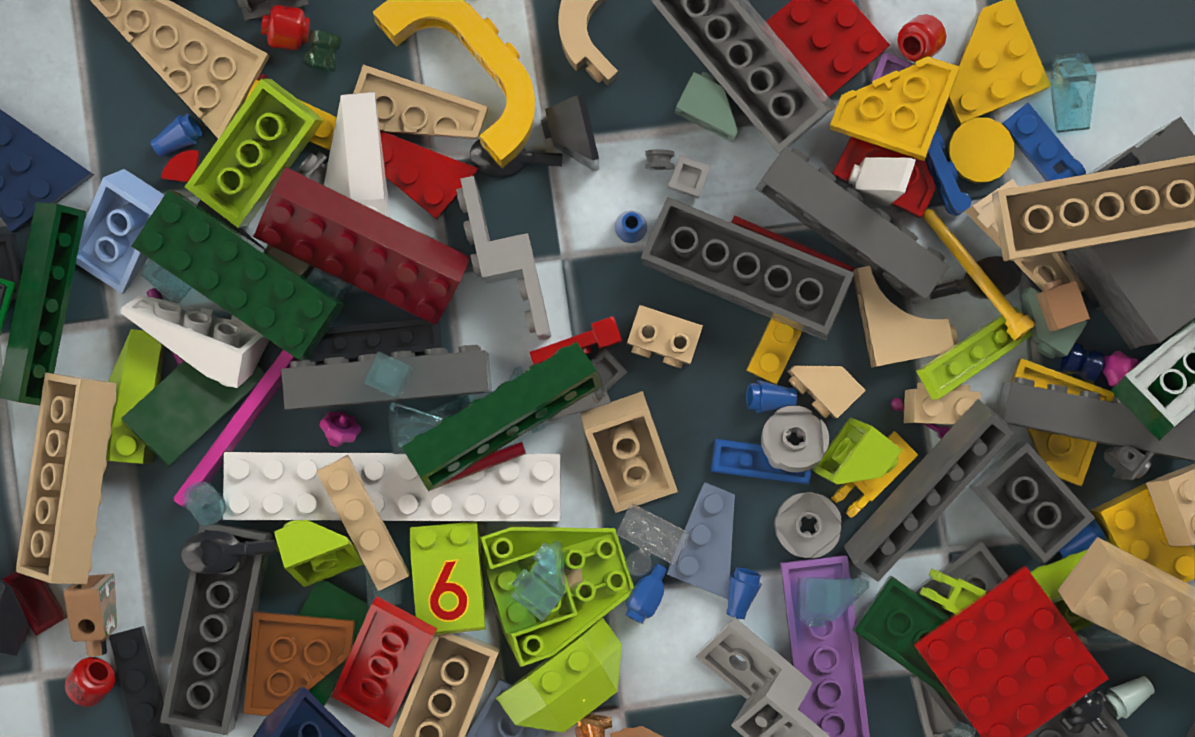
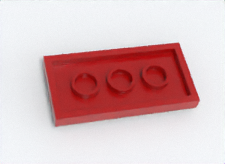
(383, 662)

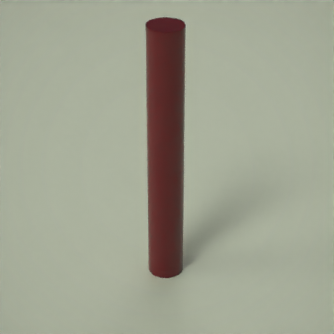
(494, 459)

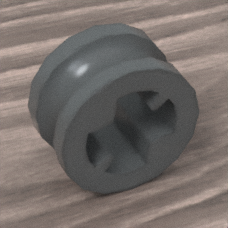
(659, 159)

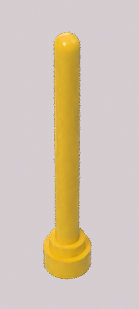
(1017, 323)

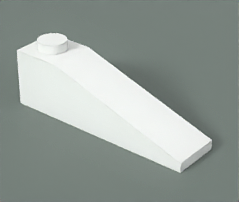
(357, 155)
(211, 344)

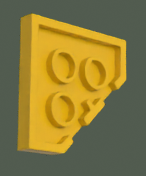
(996, 64)
(899, 108)
(1063, 454)

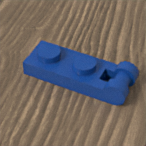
(1041, 145)
(945, 178)

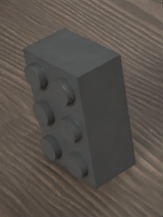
(1032, 502)

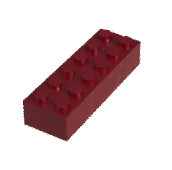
(361, 246)

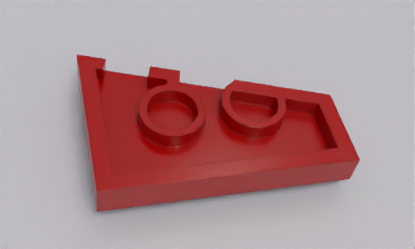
(423, 173)

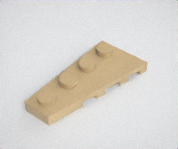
(420, 109)
(1039, 268)

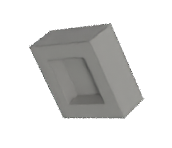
(689, 177)

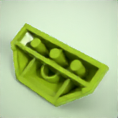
(567, 683)

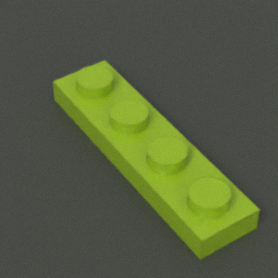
(968, 357)

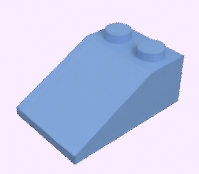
(112, 226)

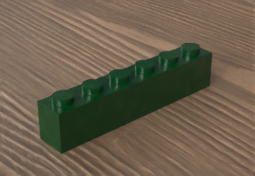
(41, 301)
(502, 416)

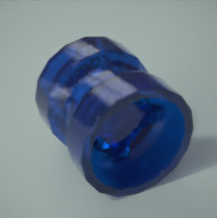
(1083, 363)

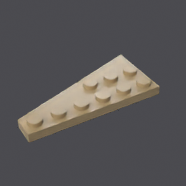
(193, 56)

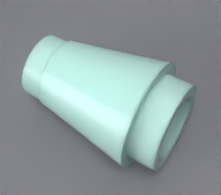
(1128, 697)

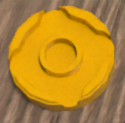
(981, 150)

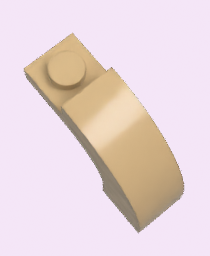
(576, 43)

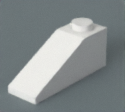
(881, 178)

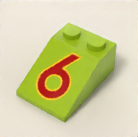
(448, 576)

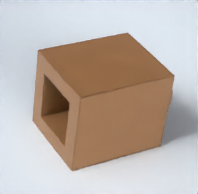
(1062, 304)

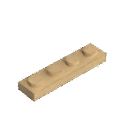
(363, 522)

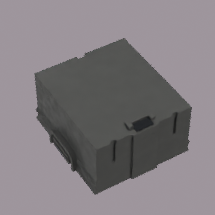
(1147, 280)

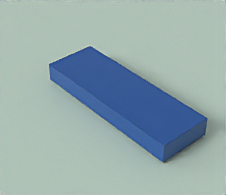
(750, 461)

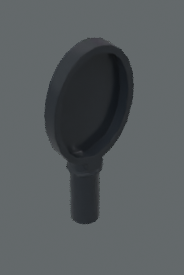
(487, 165)
(1002, 273)
(220, 551)

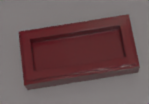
(36, 601)

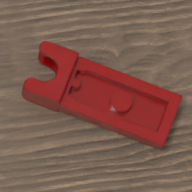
(603, 333)

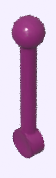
(897, 404)

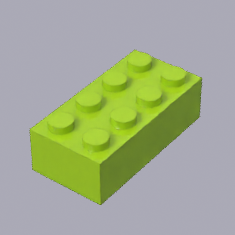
(254, 152)

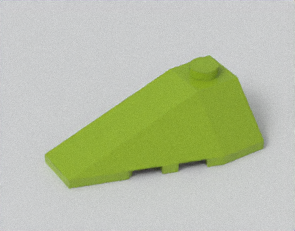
(136, 375)

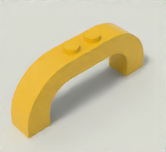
(513, 129)

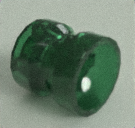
(322, 50)

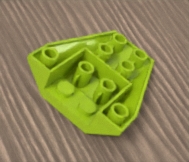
(603, 576)

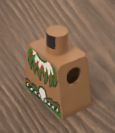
(92, 612)

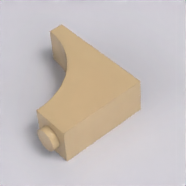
(894, 334)

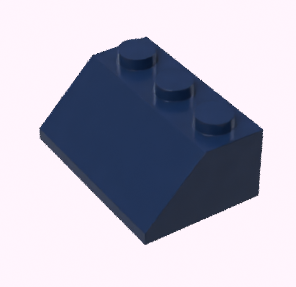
(302, 717)

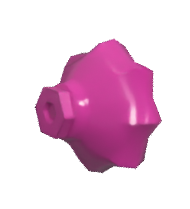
(1118, 366)
(339, 428)

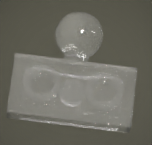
(652, 536)

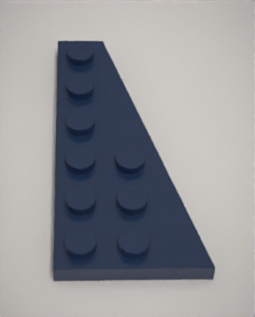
(32, 173)

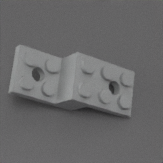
(503, 257)
(766, 681)

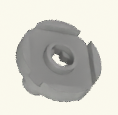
(782, 453)
(827, 527)

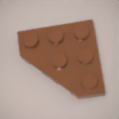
(292, 654)

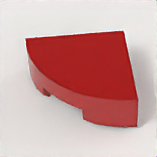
(182, 166)

